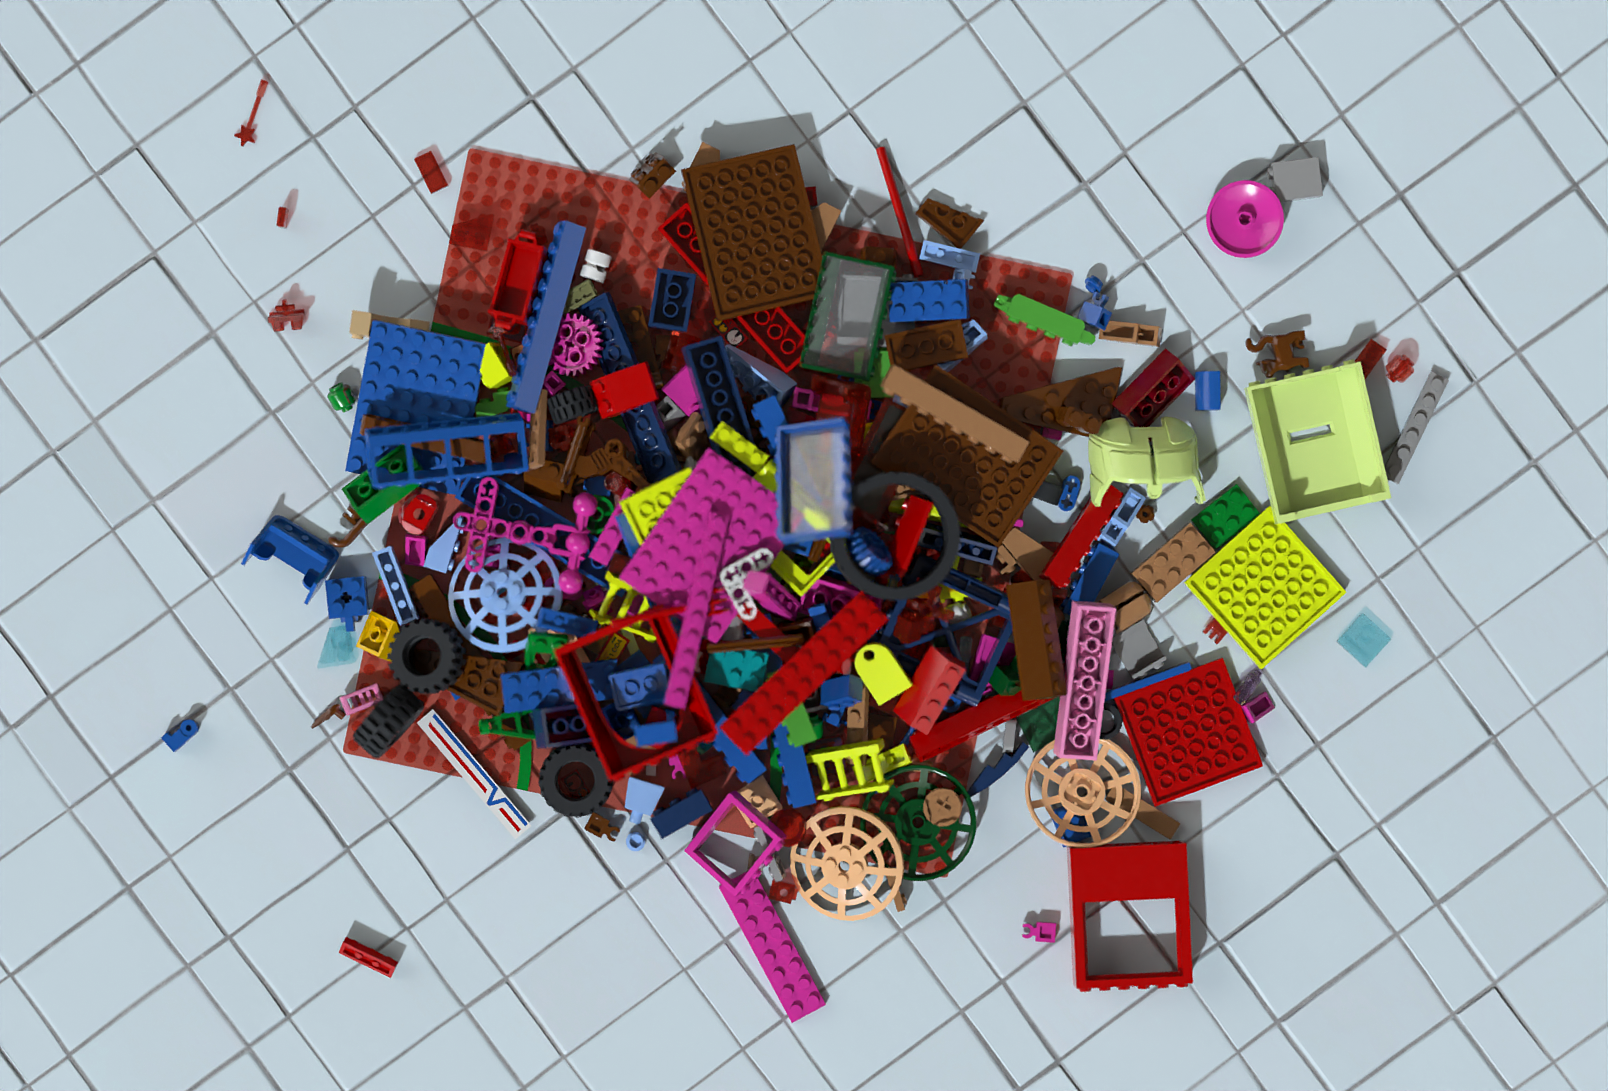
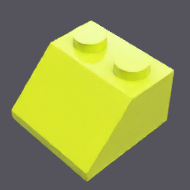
(493, 367)

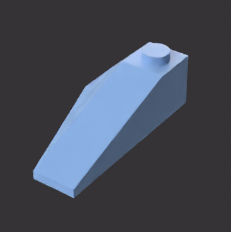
(759, 376)

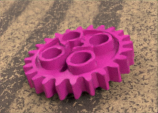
(587, 351)

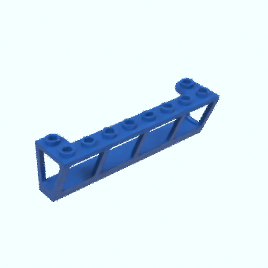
(446, 430)

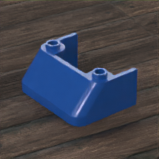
(297, 549)

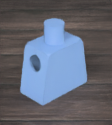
(642, 798)

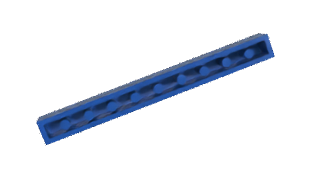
(545, 316)

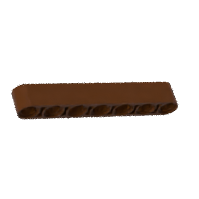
(465, 447)

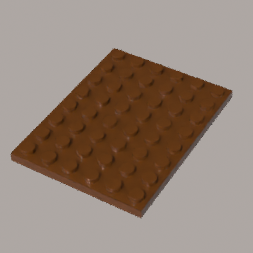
(754, 231)
(979, 484)

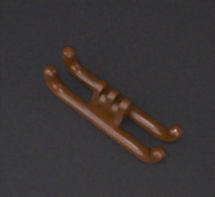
(359, 525)

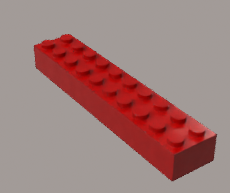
(769, 328)
(803, 673)

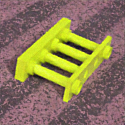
(615, 584)
(853, 751)

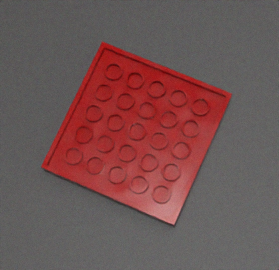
(1188, 732)

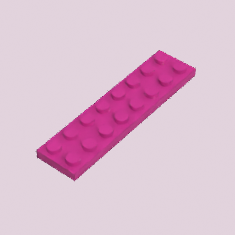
(774, 950)

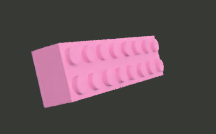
(1085, 680)

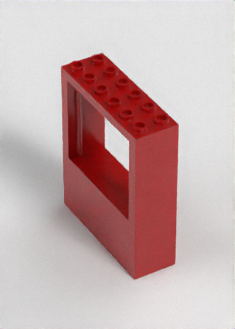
(1128, 874)

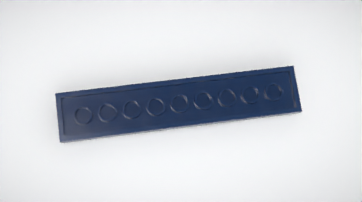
(643, 422)

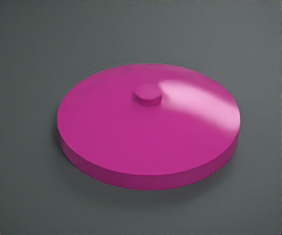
(1245, 219)

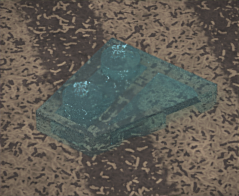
(337, 648)

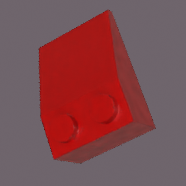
(624, 390)

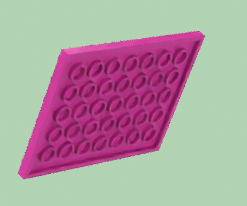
(669, 554)

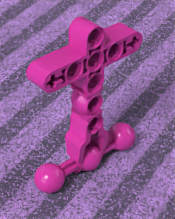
(576, 542)

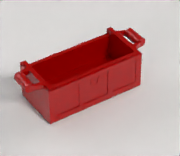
(518, 281)

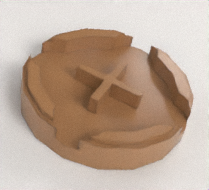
(942, 806)

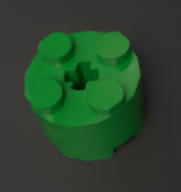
(606, 508)

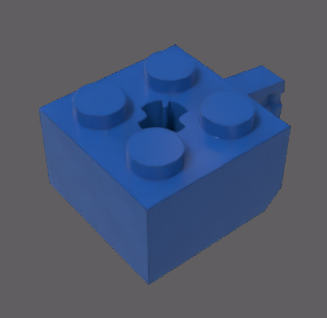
(340, 608)

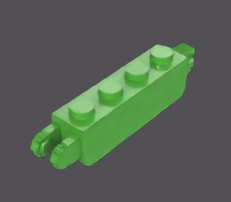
(1045, 319)

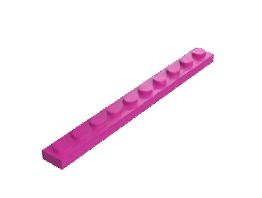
(696, 610)

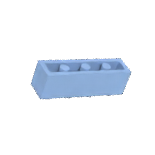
(396, 585)

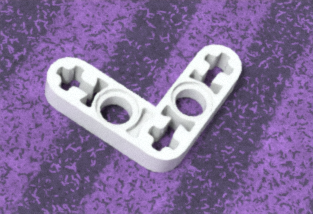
(737, 581)

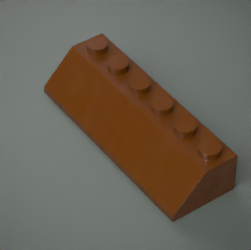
(1036, 640)

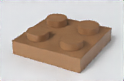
(693, 438)

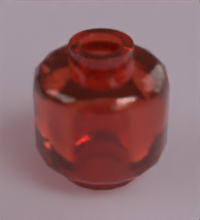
(1399, 368)

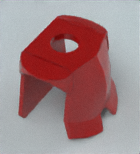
(415, 501)

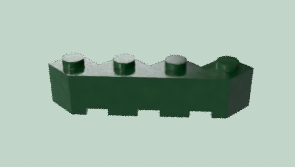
(1006, 678)

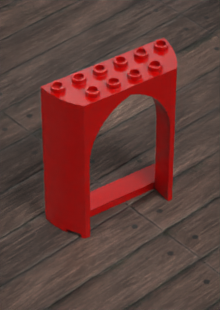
(615, 752)

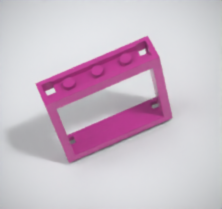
(758, 818)

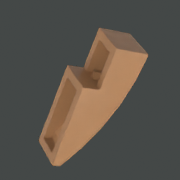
(1132, 333)

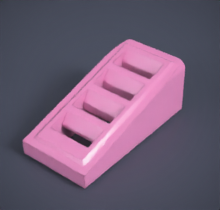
(346, 706)

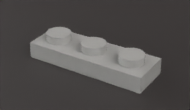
(775, 867)

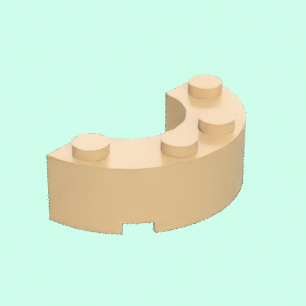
(362, 322)

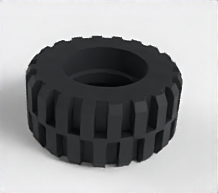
(403, 649)
(388, 721)
(549, 781)

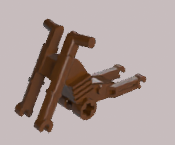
(598, 462)

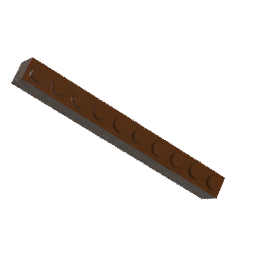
(437, 608)

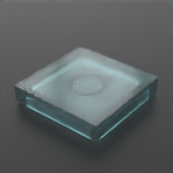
(1363, 640)

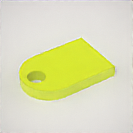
(882, 673)

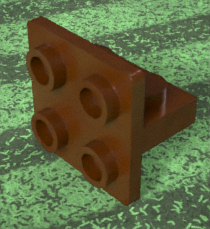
(652, 174)

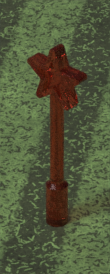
(246, 133)
(498, 334)

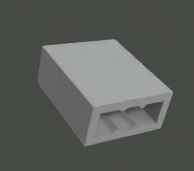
(1296, 179)

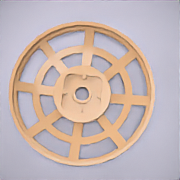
(1083, 805)
(854, 857)

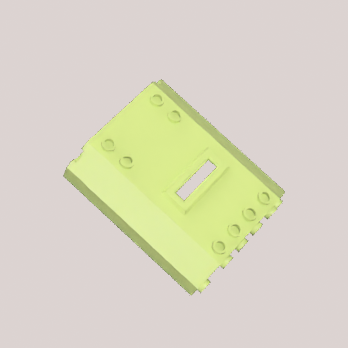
(1321, 470)

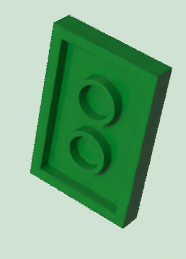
(1225, 516)

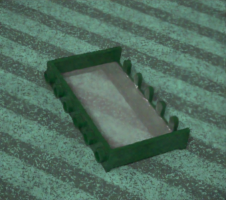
(847, 316)

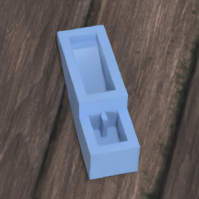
(1121, 518)

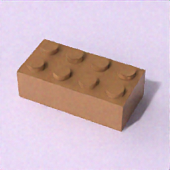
(1172, 562)

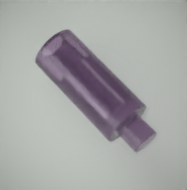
(1247, 687)

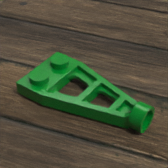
(543, 643)
(496, 726)

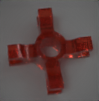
(937, 609)

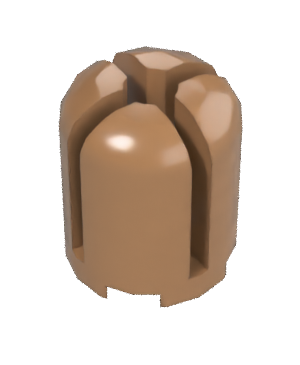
(1130, 605)

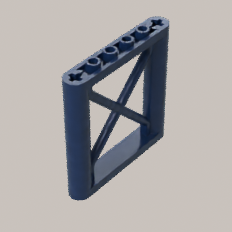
(966, 689)

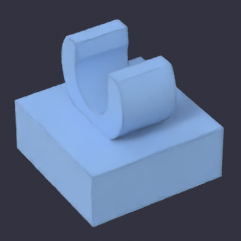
(963, 274)

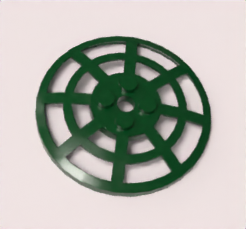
(927, 832)

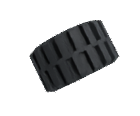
(571, 404)

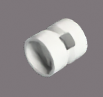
(595, 266)

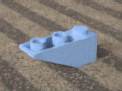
(441, 552)

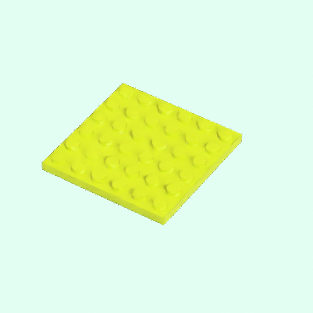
(1265, 588)

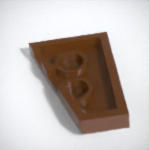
(951, 224)

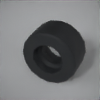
(1049, 493)

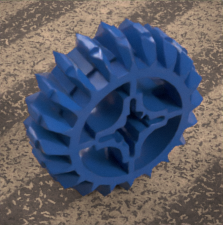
(869, 551)

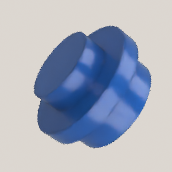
(1093, 284)

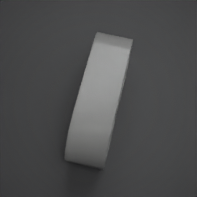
(1009, 736)

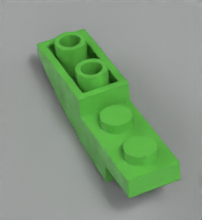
(489, 408)

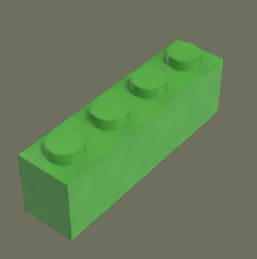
(798, 725)

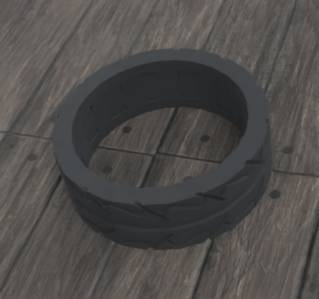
(949, 549)

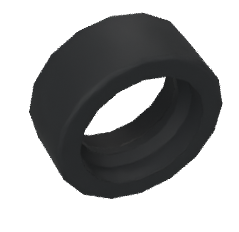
(1118, 722)

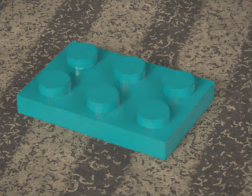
(737, 669)

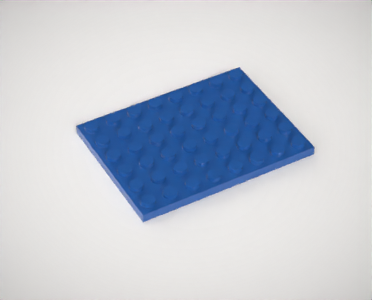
(416, 380)

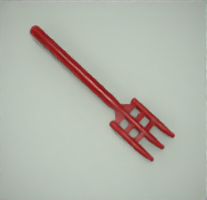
(670, 611)

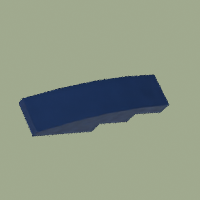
(990, 775)

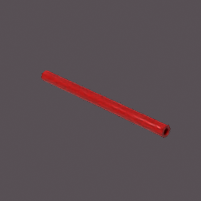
(899, 212)

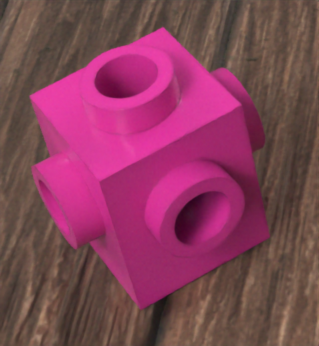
(594, 599)

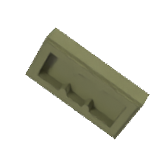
(580, 295)

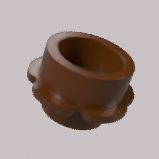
(1150, 515)

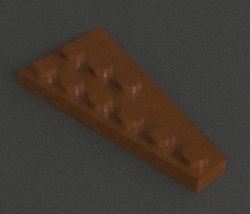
(479, 681)

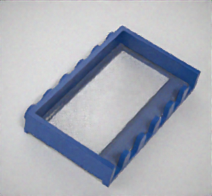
(813, 481)

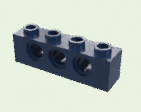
(970, 546)

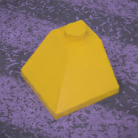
(377, 635)

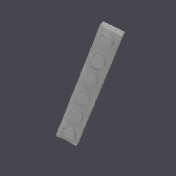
(1415, 427)

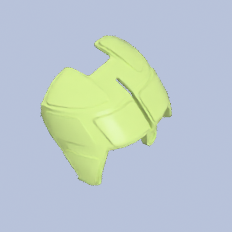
(1125, 456)

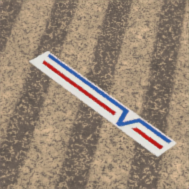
(474, 774)

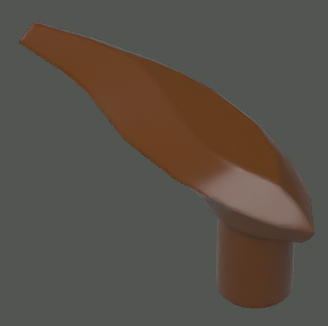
(333, 710)

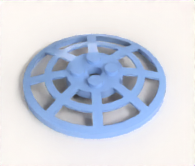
(511, 603)

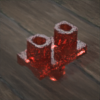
(286, 312)

